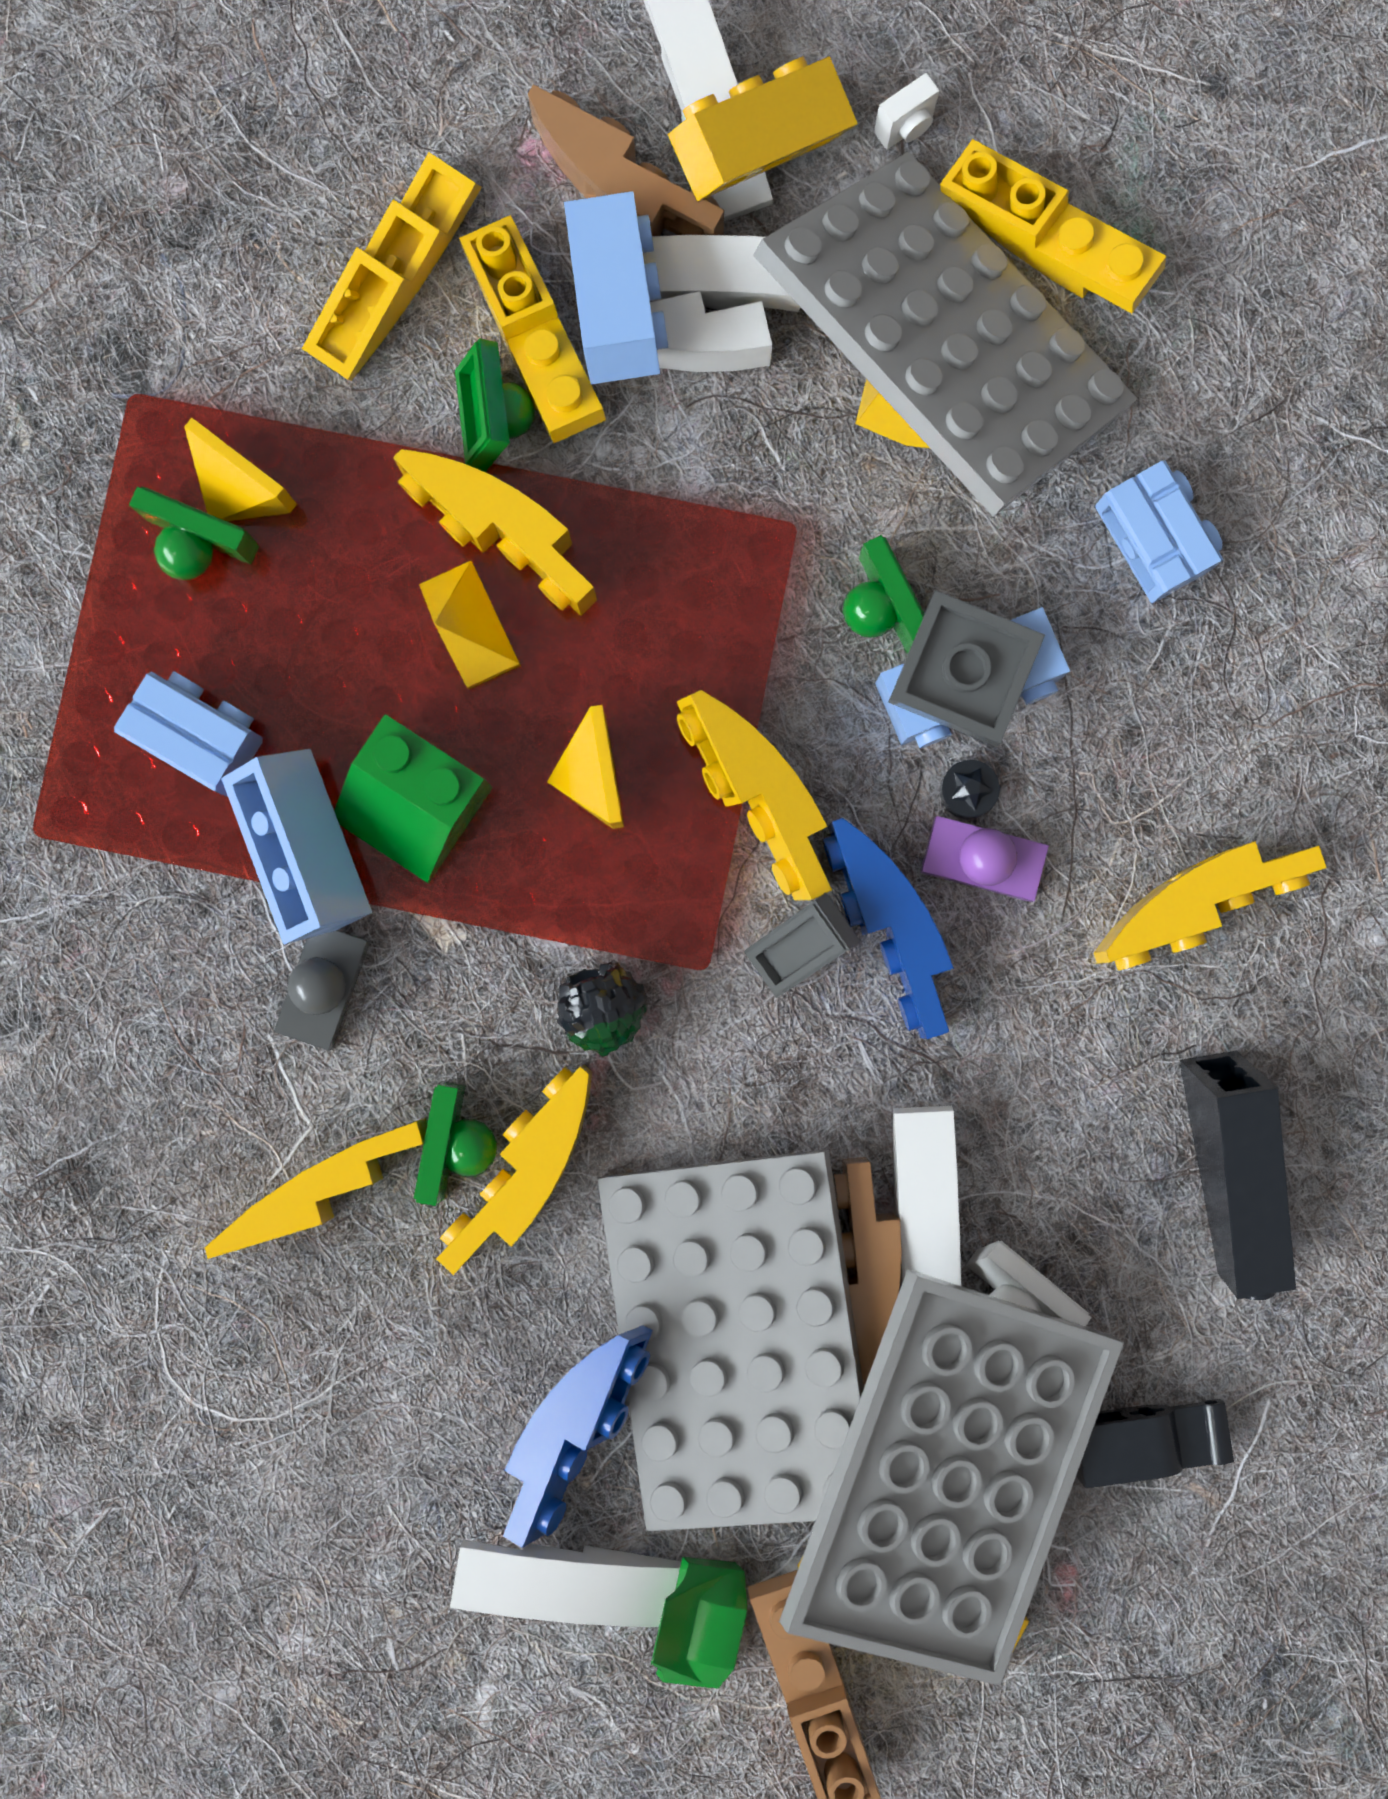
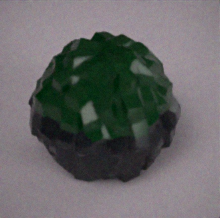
(601, 1008)

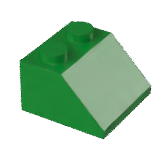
(408, 798)

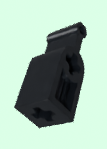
(1155, 1442)

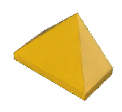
(230, 482)
(469, 625)
(588, 770)

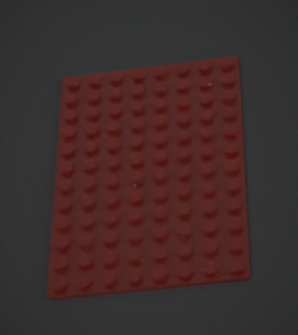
(339, 634)

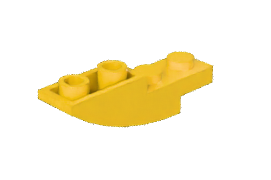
(1048, 233)
(532, 329)
(486, 508)
(750, 769)
(1185, 903)
(540, 1153)

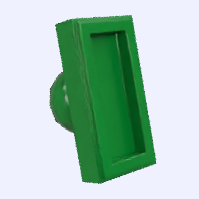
(488, 407)
(190, 535)
(885, 600)
(451, 1145)

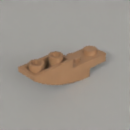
(602, 162)
(874, 1254)
(814, 1700)

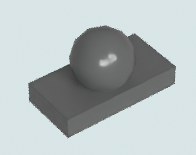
(801, 945)
(321, 988)

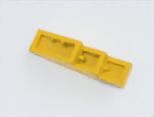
(392, 267)
(305, 1198)

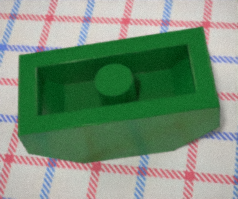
(701, 1624)

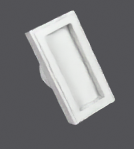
(1022, 1284)

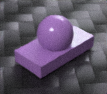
(984, 859)

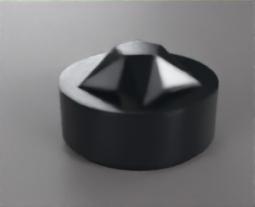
(969, 789)

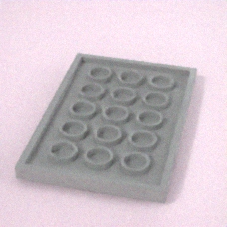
(946, 330)
(747, 1340)
(951, 1481)

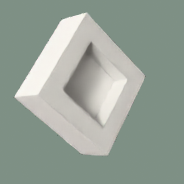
(907, 112)

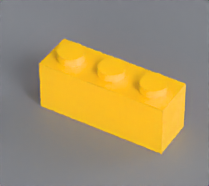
(761, 125)

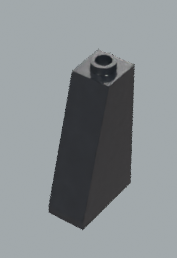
(1241, 1172)

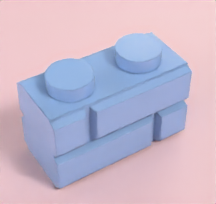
(1160, 530)
(186, 732)

